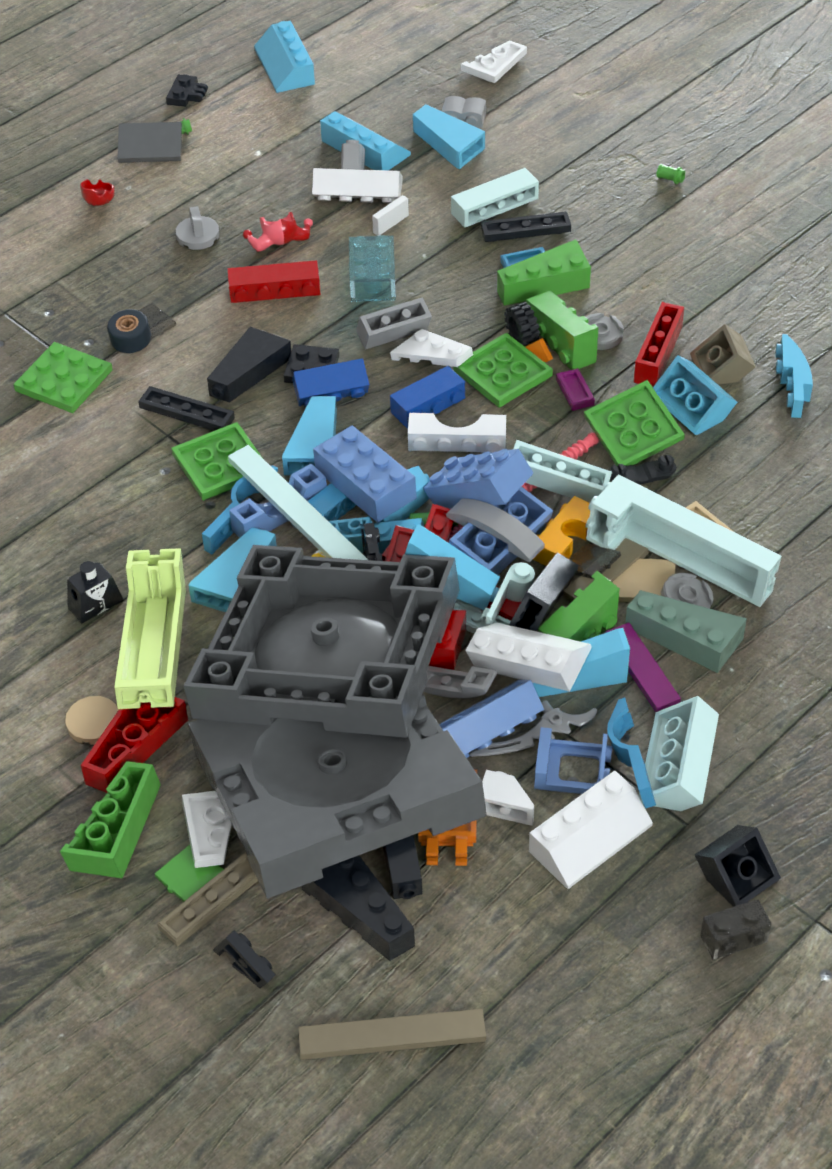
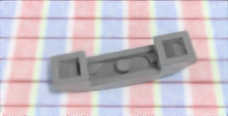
(500, 524)
(458, 683)

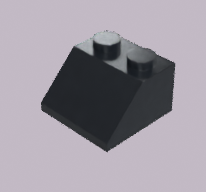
(738, 865)

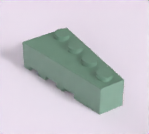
(686, 628)

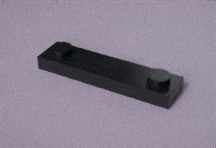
(525, 226)
(185, 409)

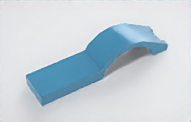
(221, 528)
(629, 754)

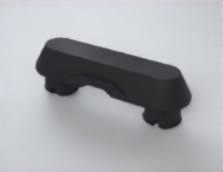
(647, 472)

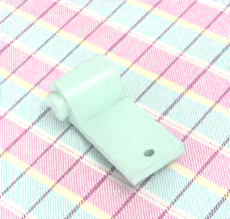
(514, 587)

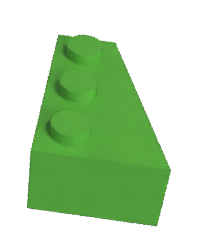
(588, 613)

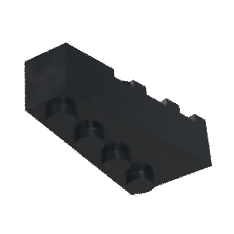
(363, 904)

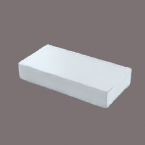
(390, 215)

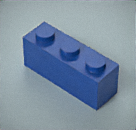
(336, 380)
(428, 395)

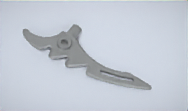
(551, 718)

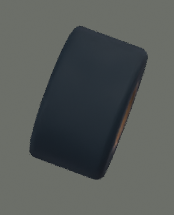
(129, 331)

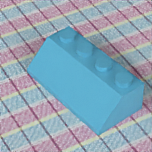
(285, 57)
(379, 151)

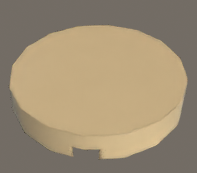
(89, 718)

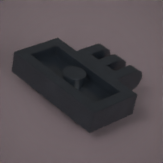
(186, 89)

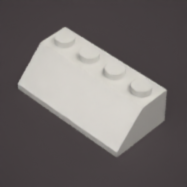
(356, 184)
(528, 655)
(589, 830)

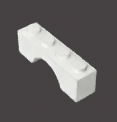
(429, 434)

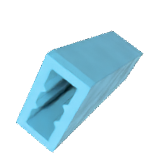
(448, 135)
(314, 428)
(218, 581)
(475, 581)
(604, 665)

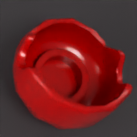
(98, 193)

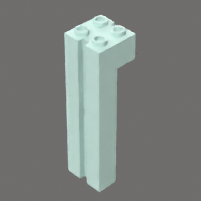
(683, 538)

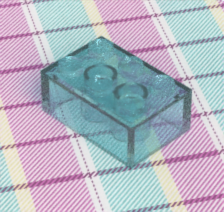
(372, 268)

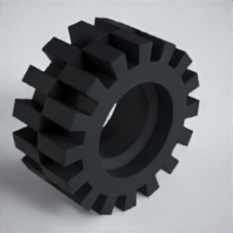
(522, 323)

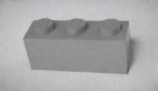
(393, 323)

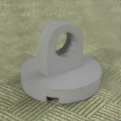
(197, 231)

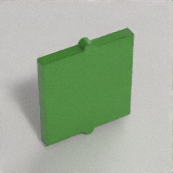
(182, 877)

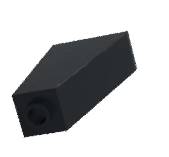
(248, 363)
(544, 593)
(403, 868)

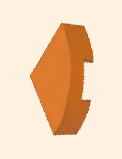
(540, 349)

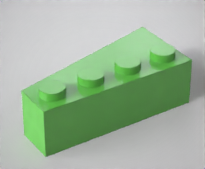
(555, 270)
(565, 331)
(116, 822)

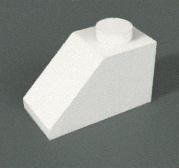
(506, 798)

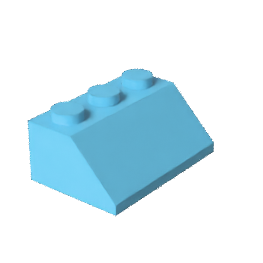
(693, 396)

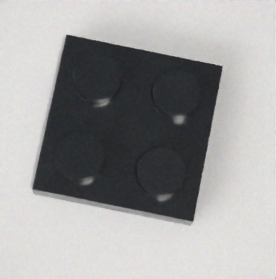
(309, 357)

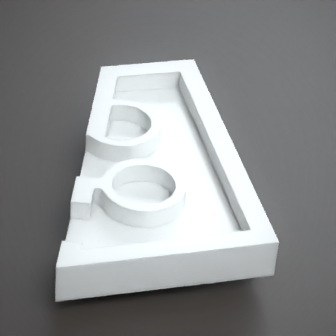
(496, 63)
(433, 347)
(207, 828)

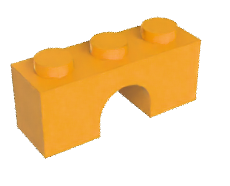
(569, 522)

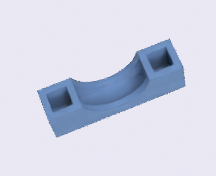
(265, 516)

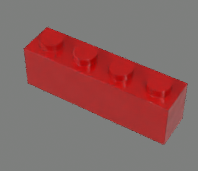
(274, 281)
(659, 343)

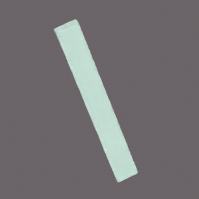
(293, 505)

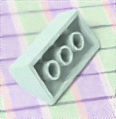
(681, 753)

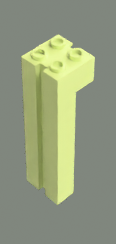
(151, 629)

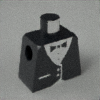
(91, 591)

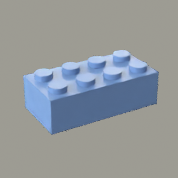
(365, 473)
(480, 477)
(492, 551)

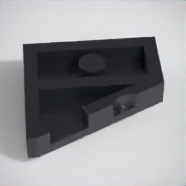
(370, 540)
(246, 962)

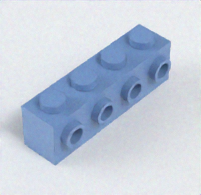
(494, 716)

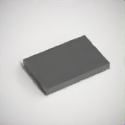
(149, 142)

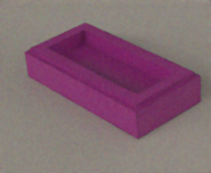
(575, 389)

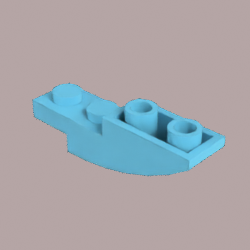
(794, 373)
(351, 530)

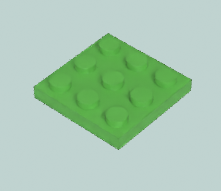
(503, 370)
(63, 377)
(634, 425)
(207, 460)

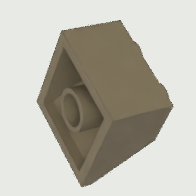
(724, 356)

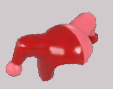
(279, 232)

